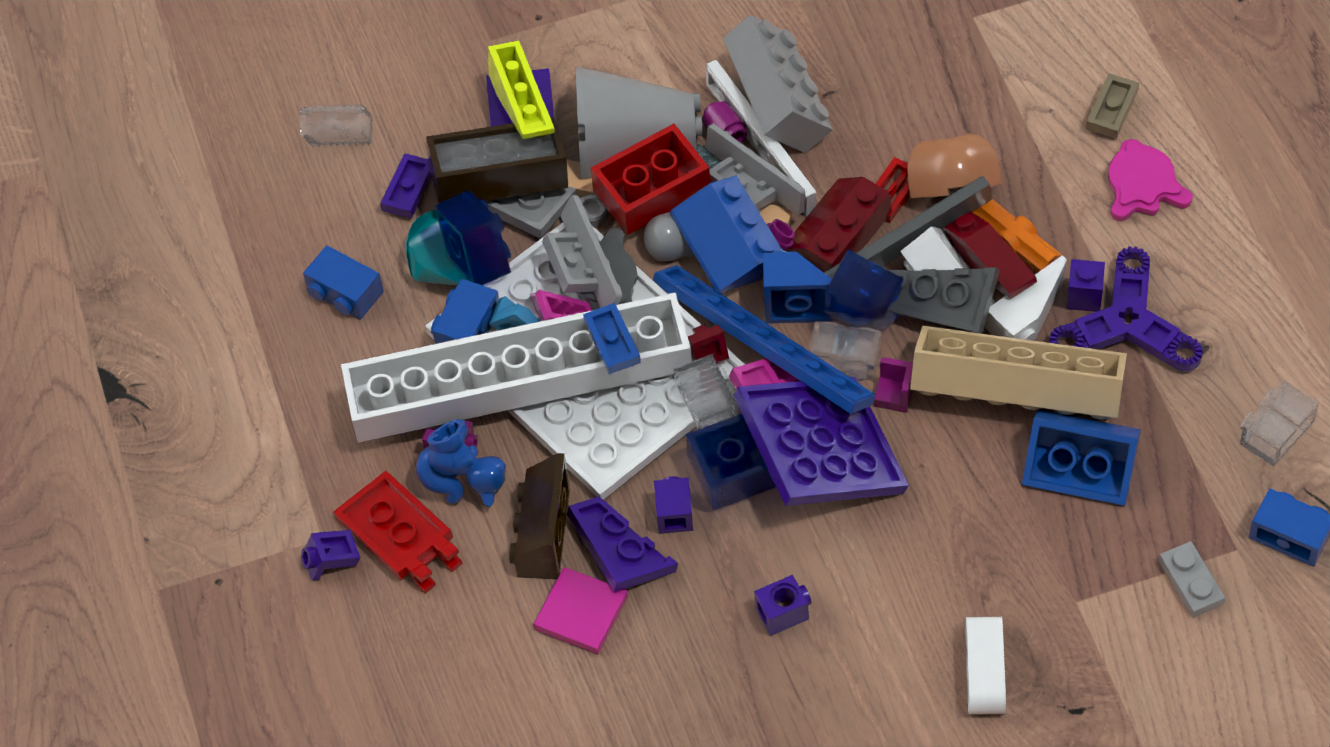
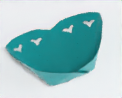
(427, 252)

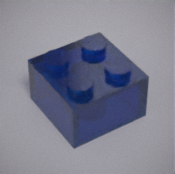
(473, 238)
(728, 462)

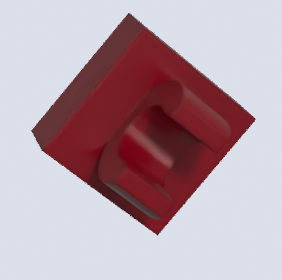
(708, 342)

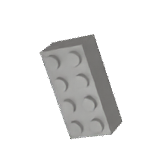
(778, 83)

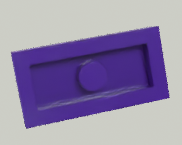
(407, 186)

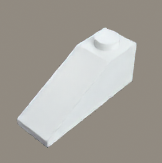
(933, 251)
(1026, 312)

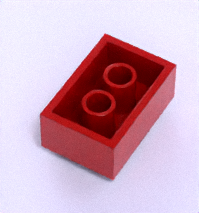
(649, 178)

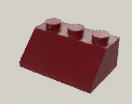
(842, 222)

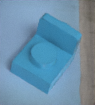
(511, 315)

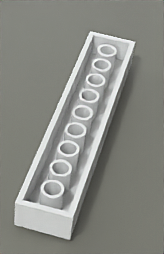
(507, 370)

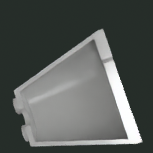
(624, 111)

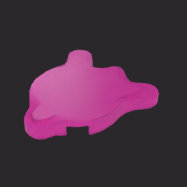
(1142, 179)

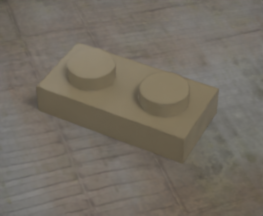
(1112, 105)

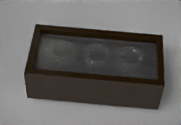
(496, 163)

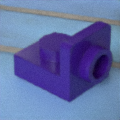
(328, 551)

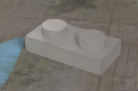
(1191, 579)

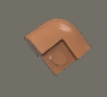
(951, 164)

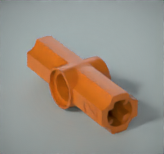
(1019, 235)

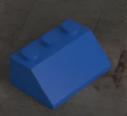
(725, 233)
(1081, 457)

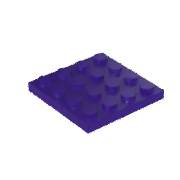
(817, 446)

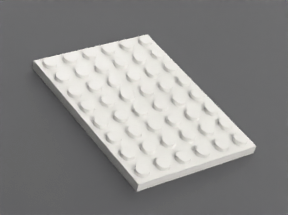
(610, 430)

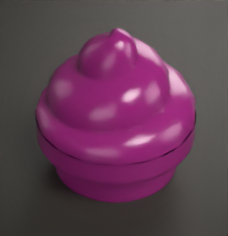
(783, 233)

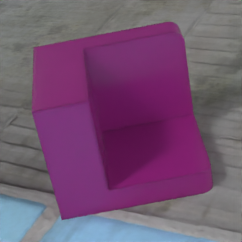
(894, 385)

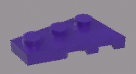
(615, 547)

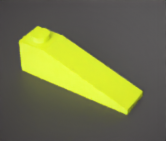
(518, 90)

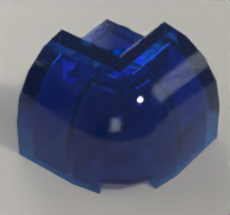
(863, 293)

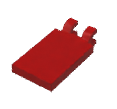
(398, 530)

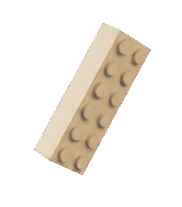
(1018, 372)

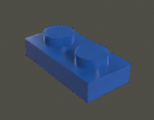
(611, 338)

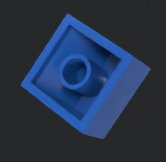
(794, 289)

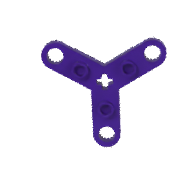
(1146, 328)

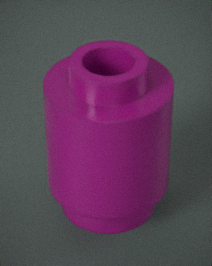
(726, 119)

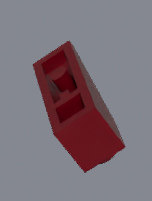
(985, 248)

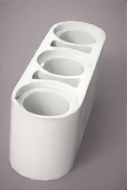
(985, 665)

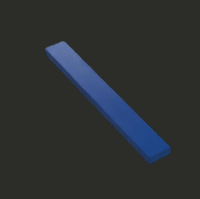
(765, 339)

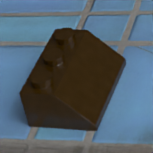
(541, 519)

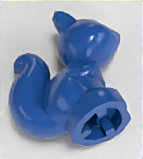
(449, 457)

